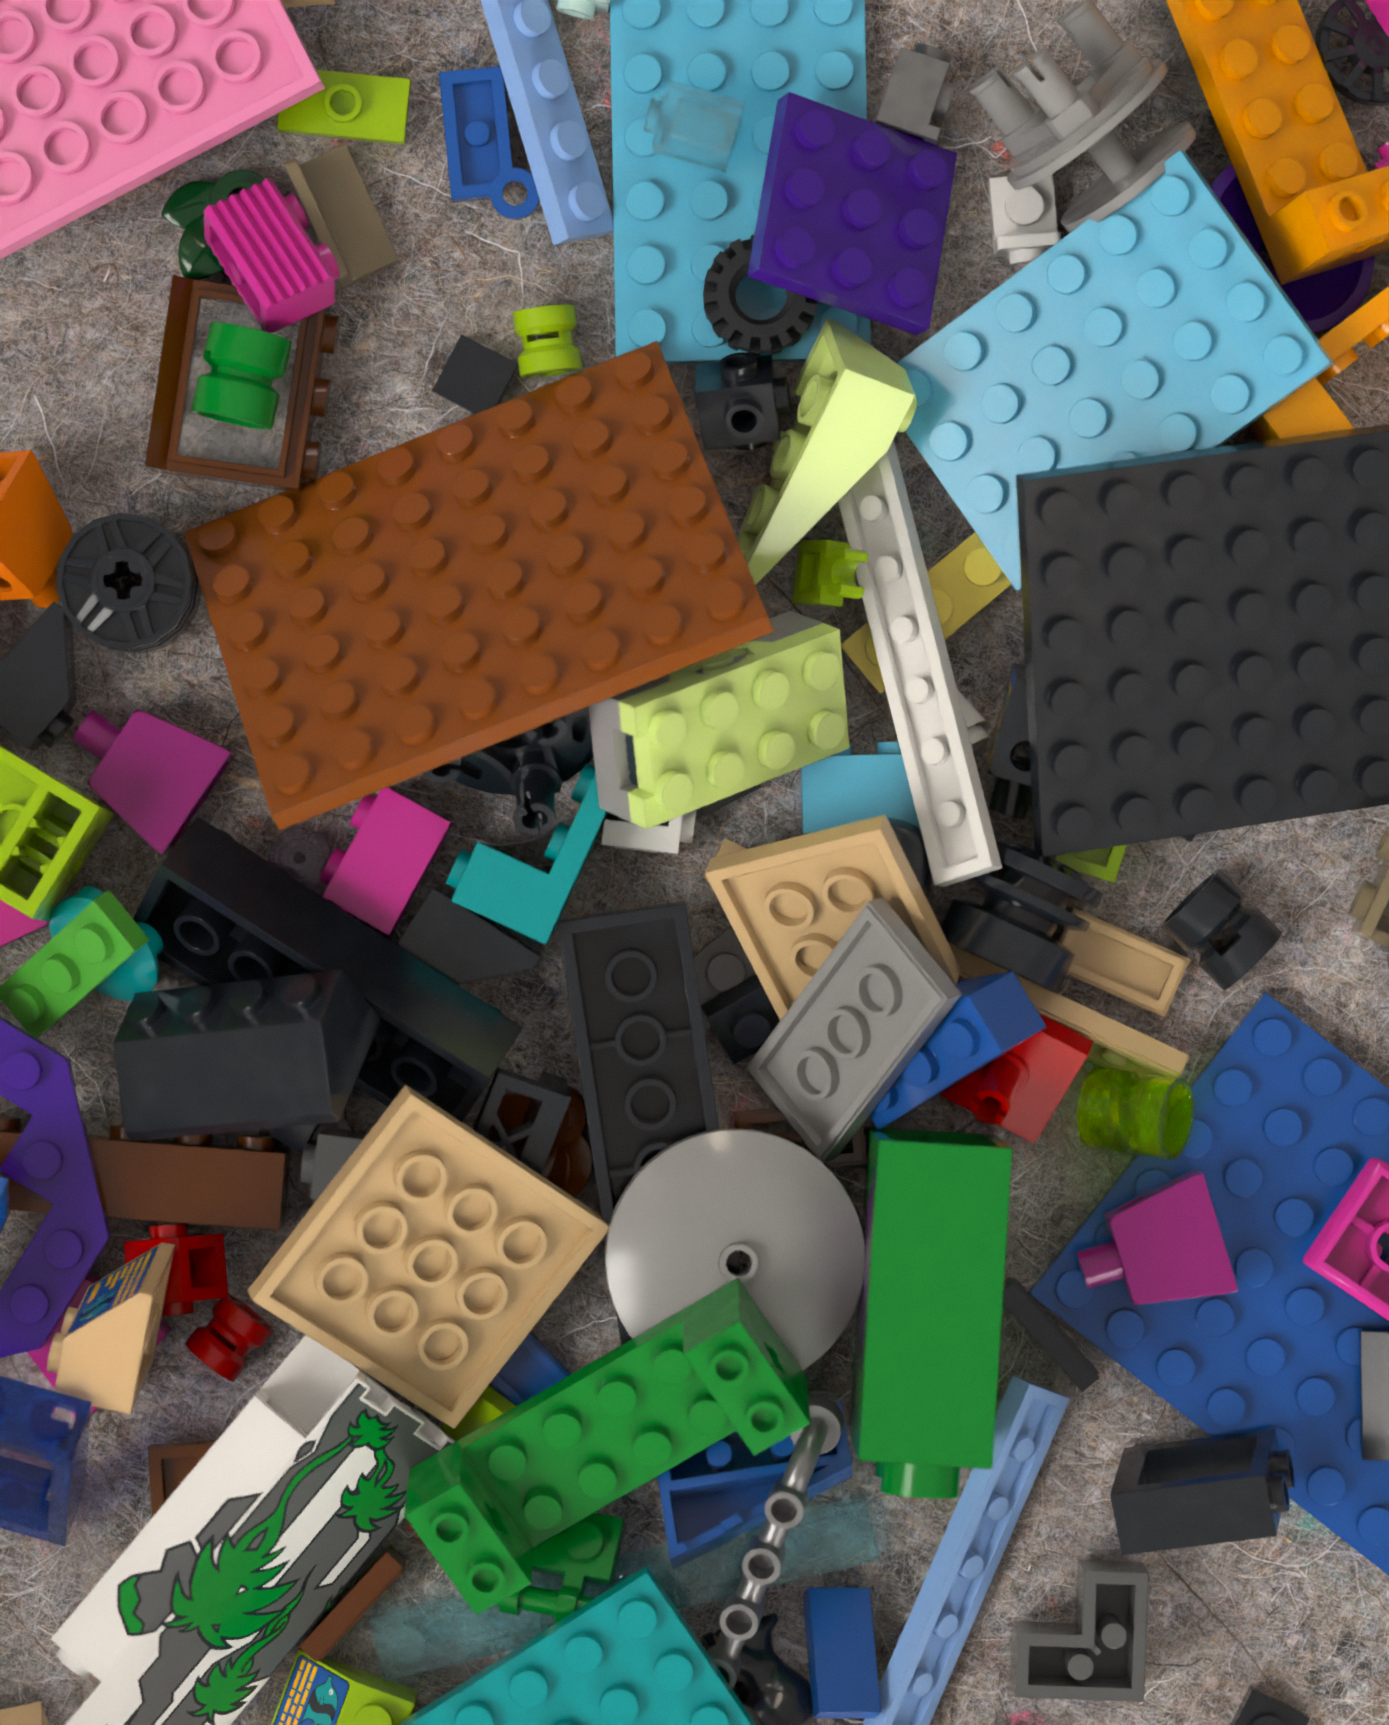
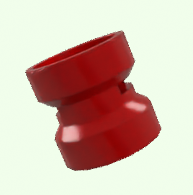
(235, 1325)

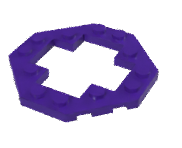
(57, 1164)

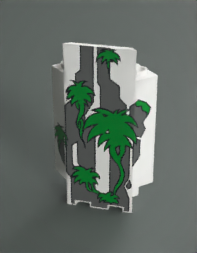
(249, 1547)

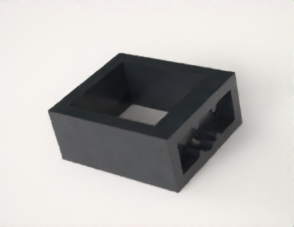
(1201, 1491)

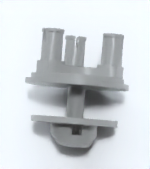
(1082, 116)

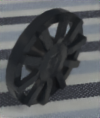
(1365, 48)

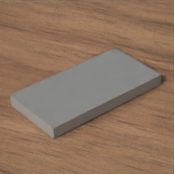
(853, 1030)

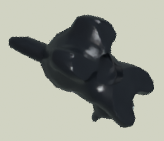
(767, 1685)

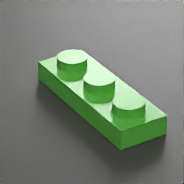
(72, 964)

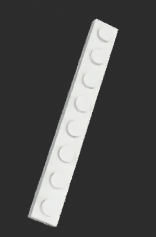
(918, 676)

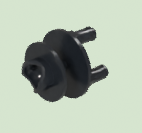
(528, 767)

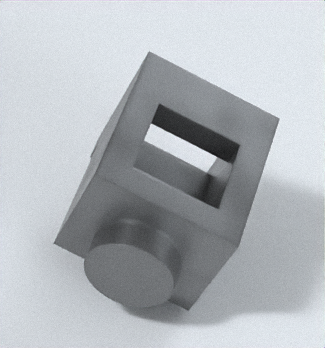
(917, 92)

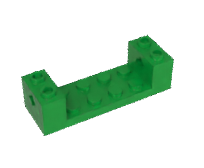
(602, 1437)

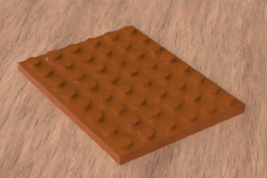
(473, 585)

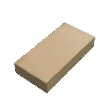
(1124, 964)

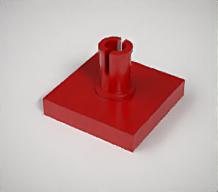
(1026, 1082)

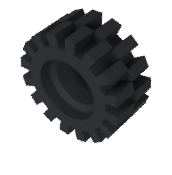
(736, 327)

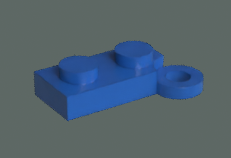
(480, 141)

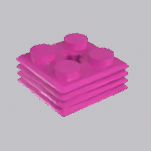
(1348, 1246)

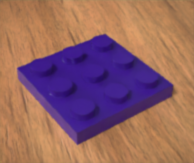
(852, 214)

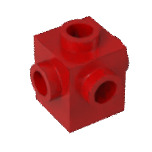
(196, 1265)

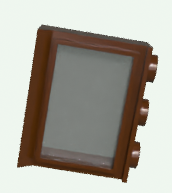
(221, 451)

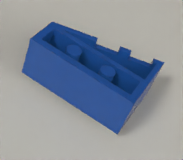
(978, 1029)
(727, 1487)

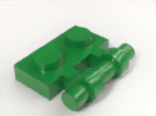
(579, 1554)

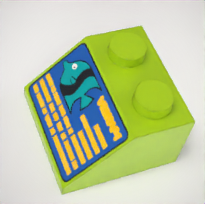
(340, 1695)

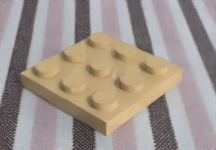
(805, 892)

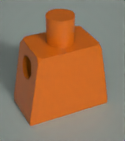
(31, 531)

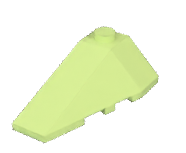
(843, 426)

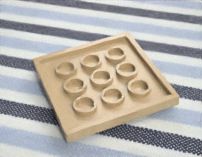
(428, 1257)

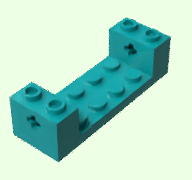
(521, 893)

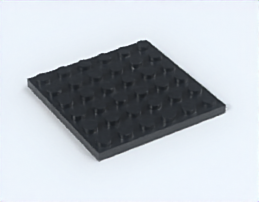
(1206, 638)

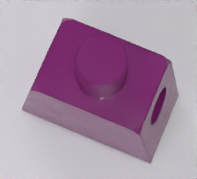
(152, 772)
(1163, 1245)

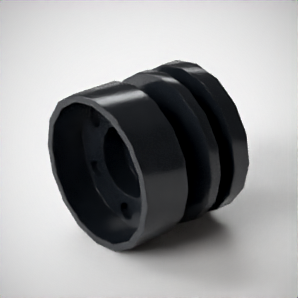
(155, 611)
(1021, 915)

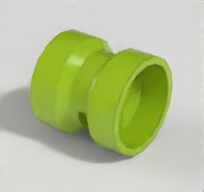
(550, 355)

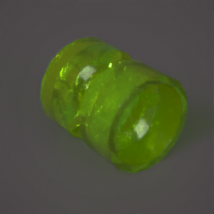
(1135, 1111)

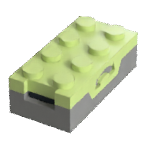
(722, 723)

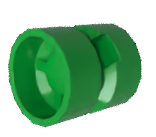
(241, 376)

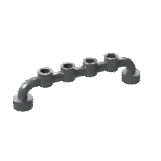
(767, 1550)

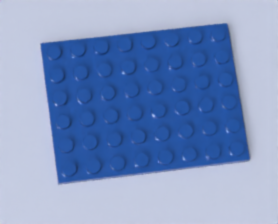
(1279, 1143)

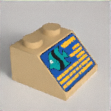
(113, 1333)

